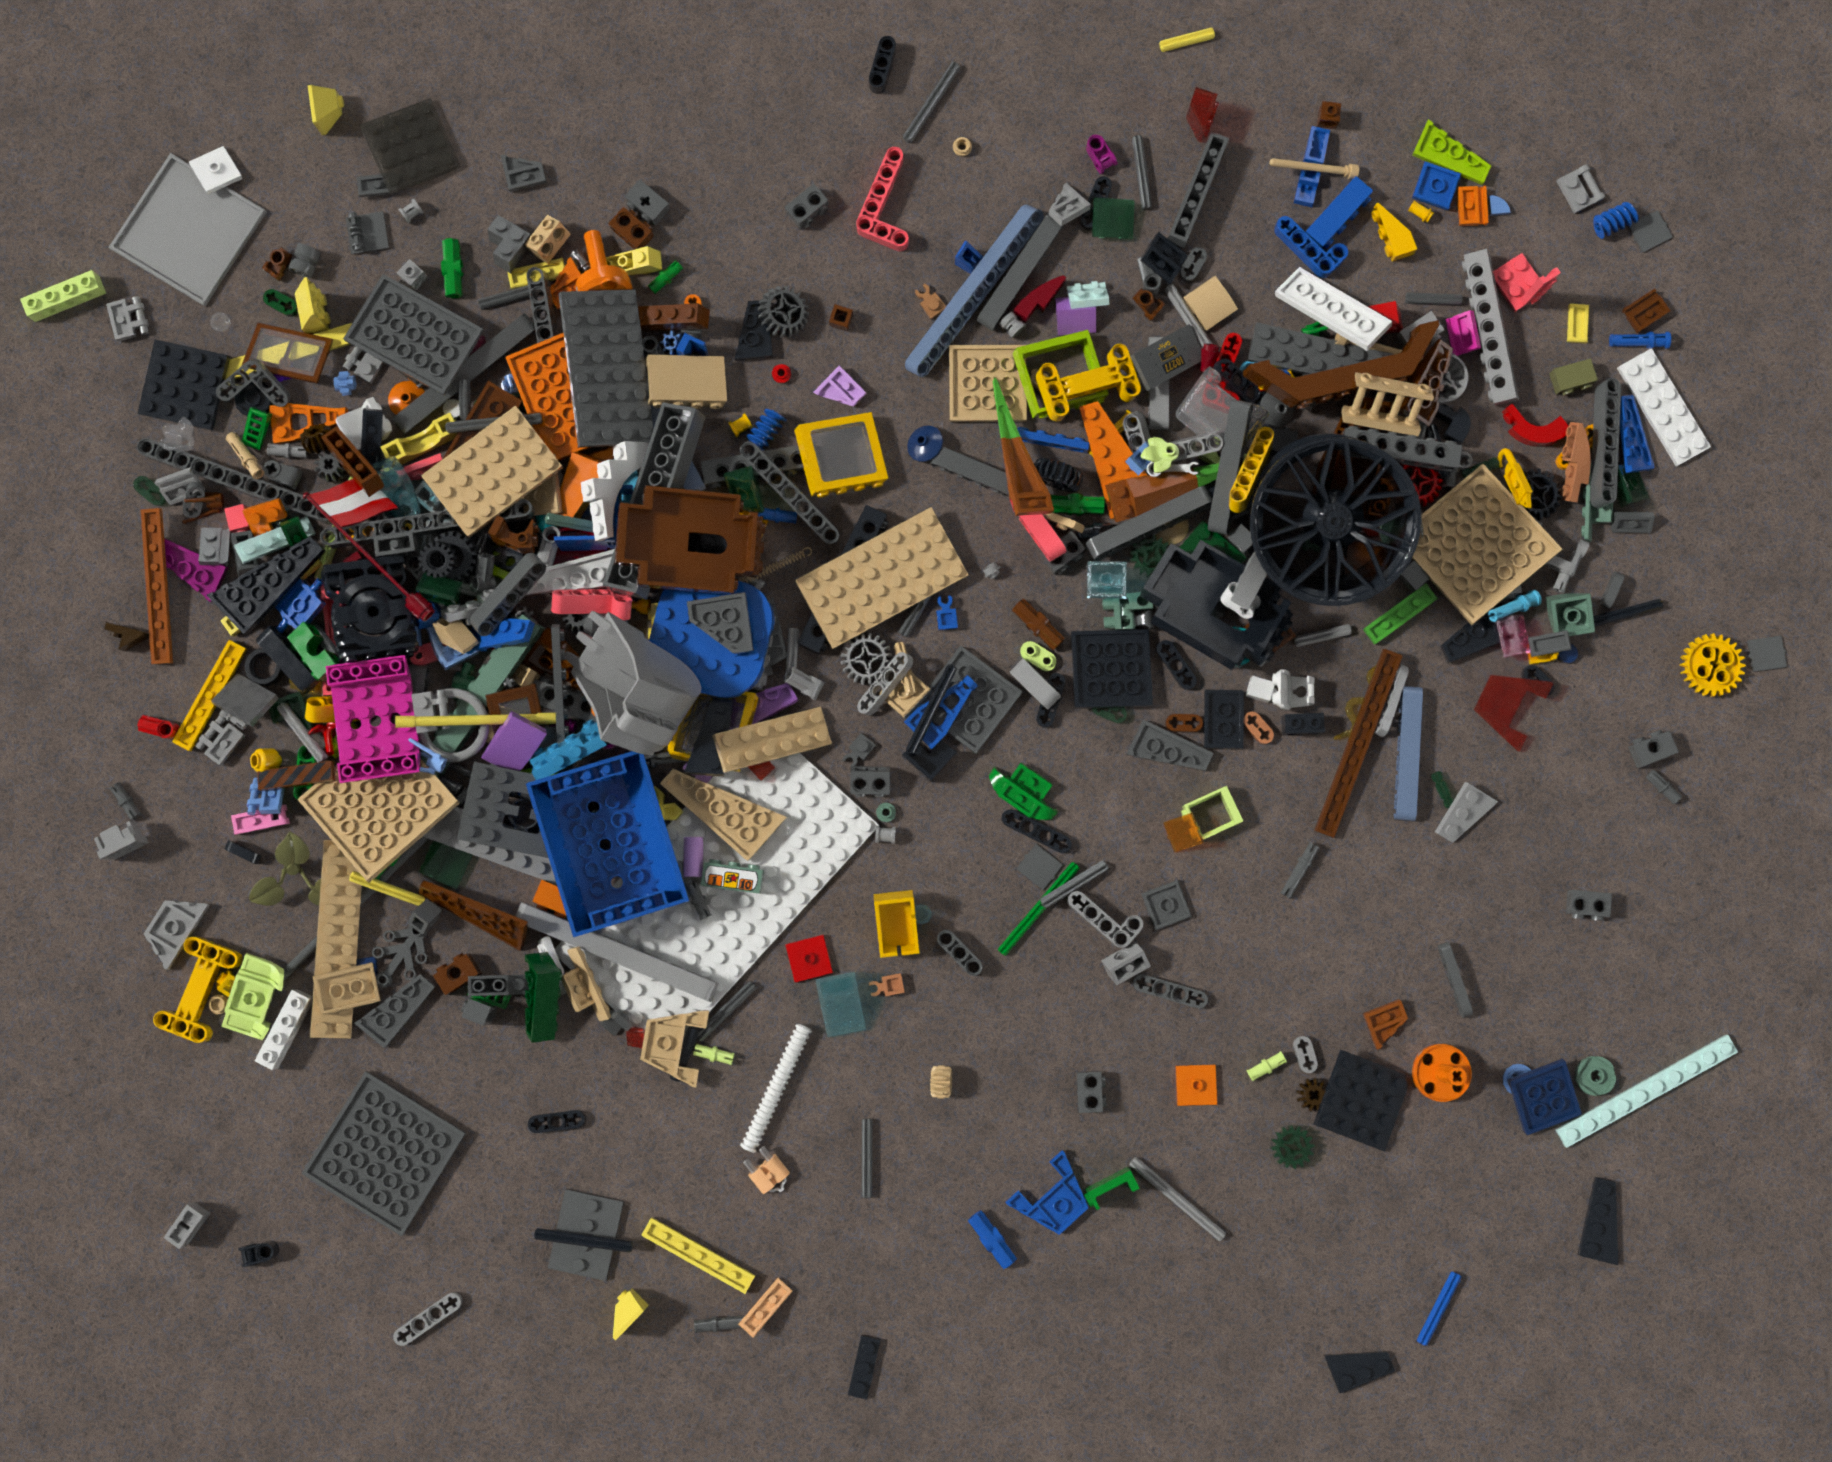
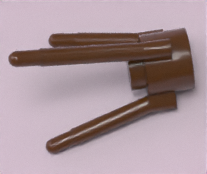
(213, 500)

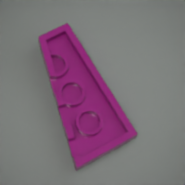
(186, 566)

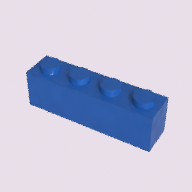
(1339, 212)

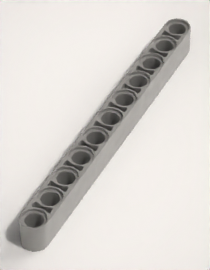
(619, 953)

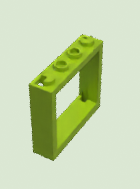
(1061, 342)

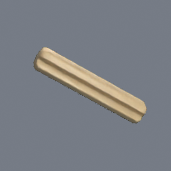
(908, 679)

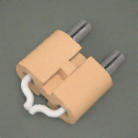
(768, 1173)

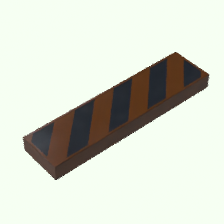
(296, 776)

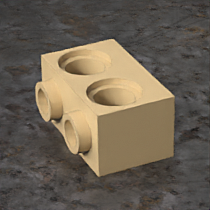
(547, 239)

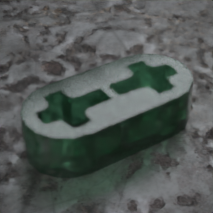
(147, 494)
(1110, 717)

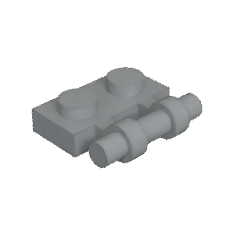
(121, 318)
(366, 368)
(425, 704)
(225, 742)

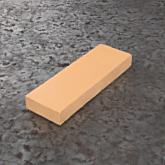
(765, 1307)

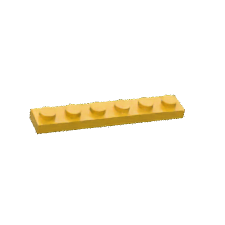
(203, 707)

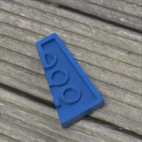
(1633, 438)
(507, 632)

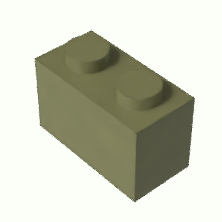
(1573, 376)

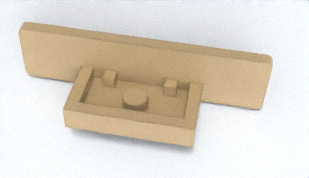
(582, 986)

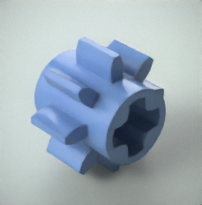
(666, 342)
(345, 383)
(509, 384)

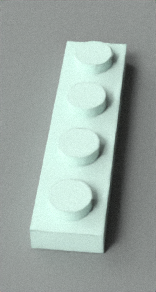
(267, 543)

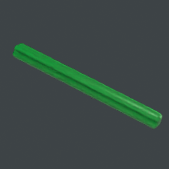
(1036, 911)

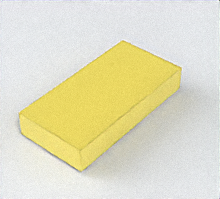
(1578, 323)

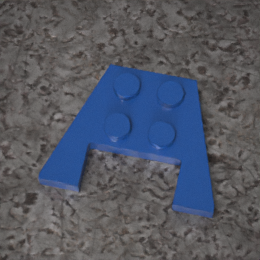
(1060, 1204)

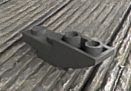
(497, 985)

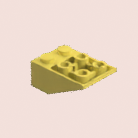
(311, 308)

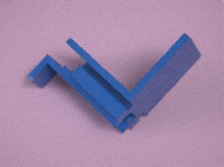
(588, 543)

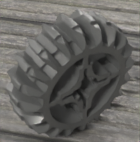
(785, 326)

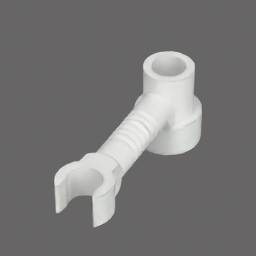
(1179, 468)

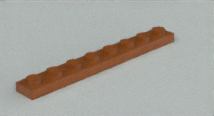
(156, 586)

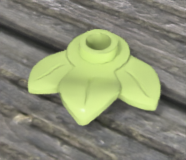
(1157, 453)

